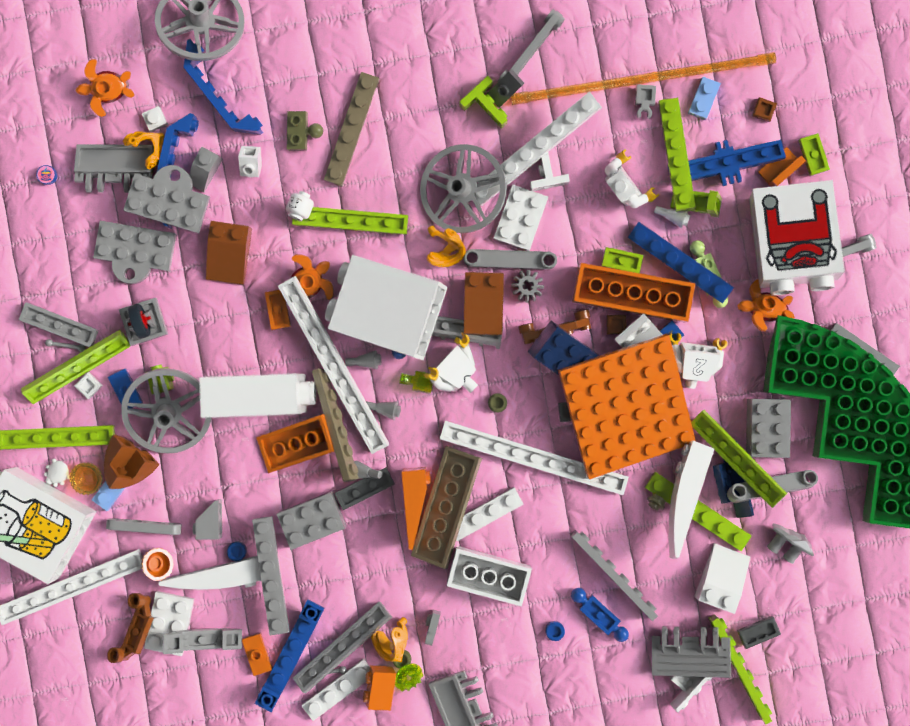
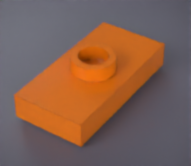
(257, 654)

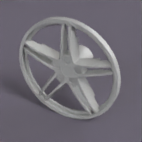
(200, 20)
(462, 188)
(164, 411)

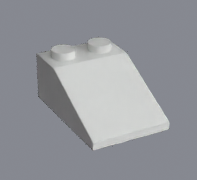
(723, 578)

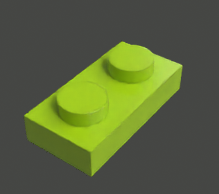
(814, 154)
(622, 260)

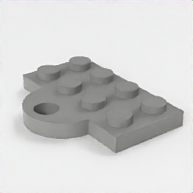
(167, 199)
(134, 249)

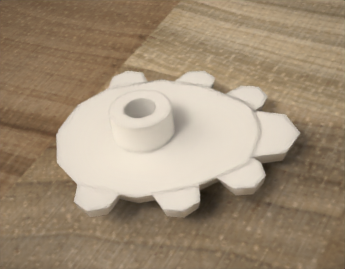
(57, 473)

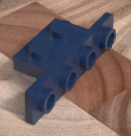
(725, 478)

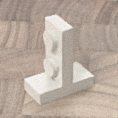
(549, 181)

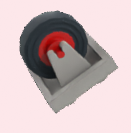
(143, 321)

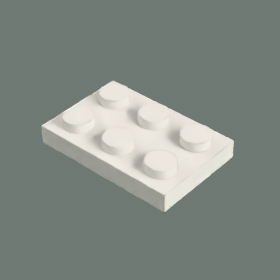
(520, 217)
(170, 614)

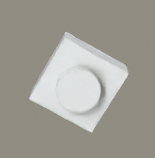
(154, 119)

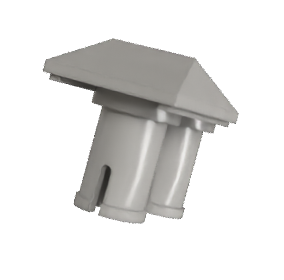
(798, 541)

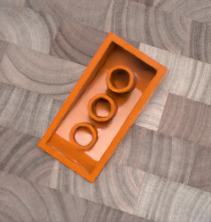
(295, 443)
(414, 489)

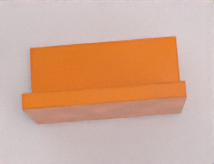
(777, 172)

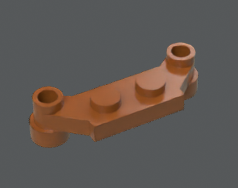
(581, 321)
(137, 629)

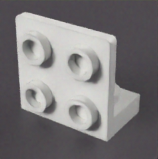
(638, 332)

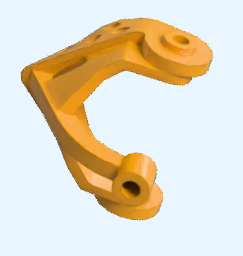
(157, 139)
(443, 258)
(384, 646)

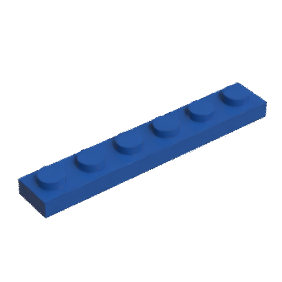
(680, 262)

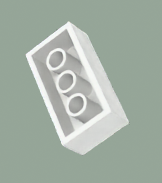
(489, 576)

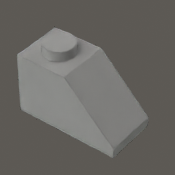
(204, 168)
(209, 523)

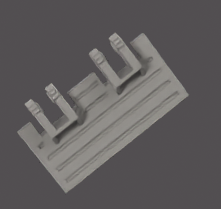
(110, 163)
(690, 658)
(453, 701)

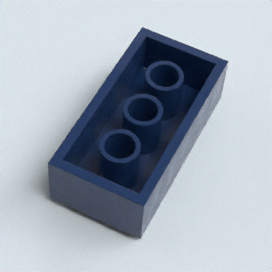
(559, 349)

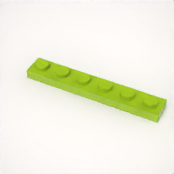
(676, 154)
(355, 220)
(76, 367)
(56, 437)
(738, 459)
(702, 514)
(745, 675)

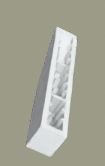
(686, 491)
(227, 575)

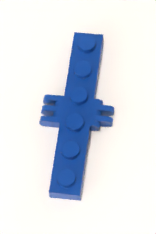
(728, 162)

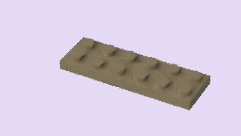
(446, 507)

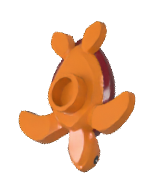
(104, 87)
(311, 277)
(765, 306)

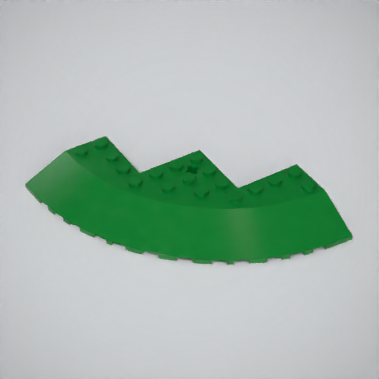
(857, 405)

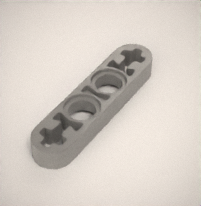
(143, 526)

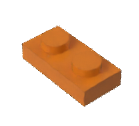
(277, 310)

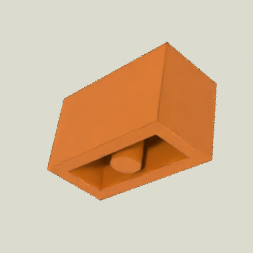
(380, 687)

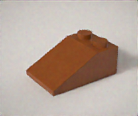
(227, 252)
(483, 303)

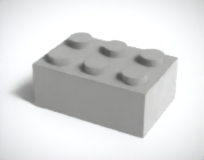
(768, 428)
(311, 520)

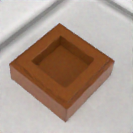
(764, 109)
(615, 324)

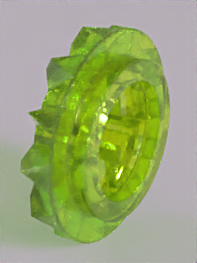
(412, 670)

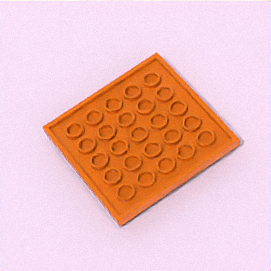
(627, 406)

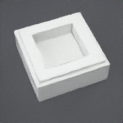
(88, 385)

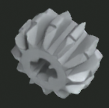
(524, 292)

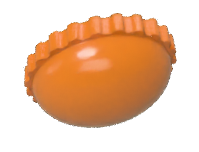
(157, 564)

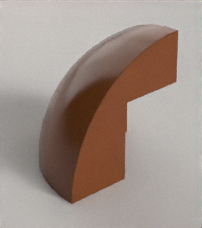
(126, 464)

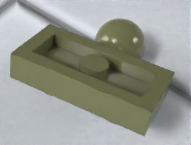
(298, 130)

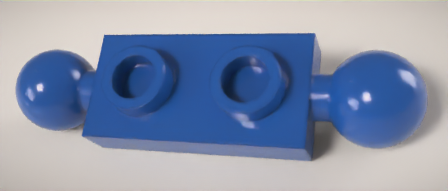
(599, 614)

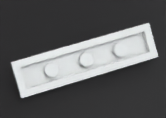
(489, 512)
(336, 690)

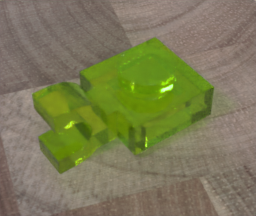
(418, 381)

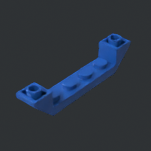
(246, 125)
(186, 126)
(289, 655)

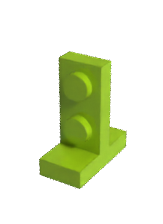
(485, 102)
(705, 203)

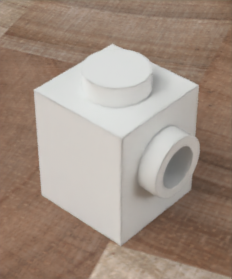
(250, 161)

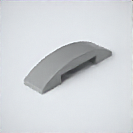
(202, 639)

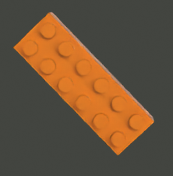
(633, 292)

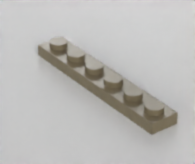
(351, 129)
(335, 425)

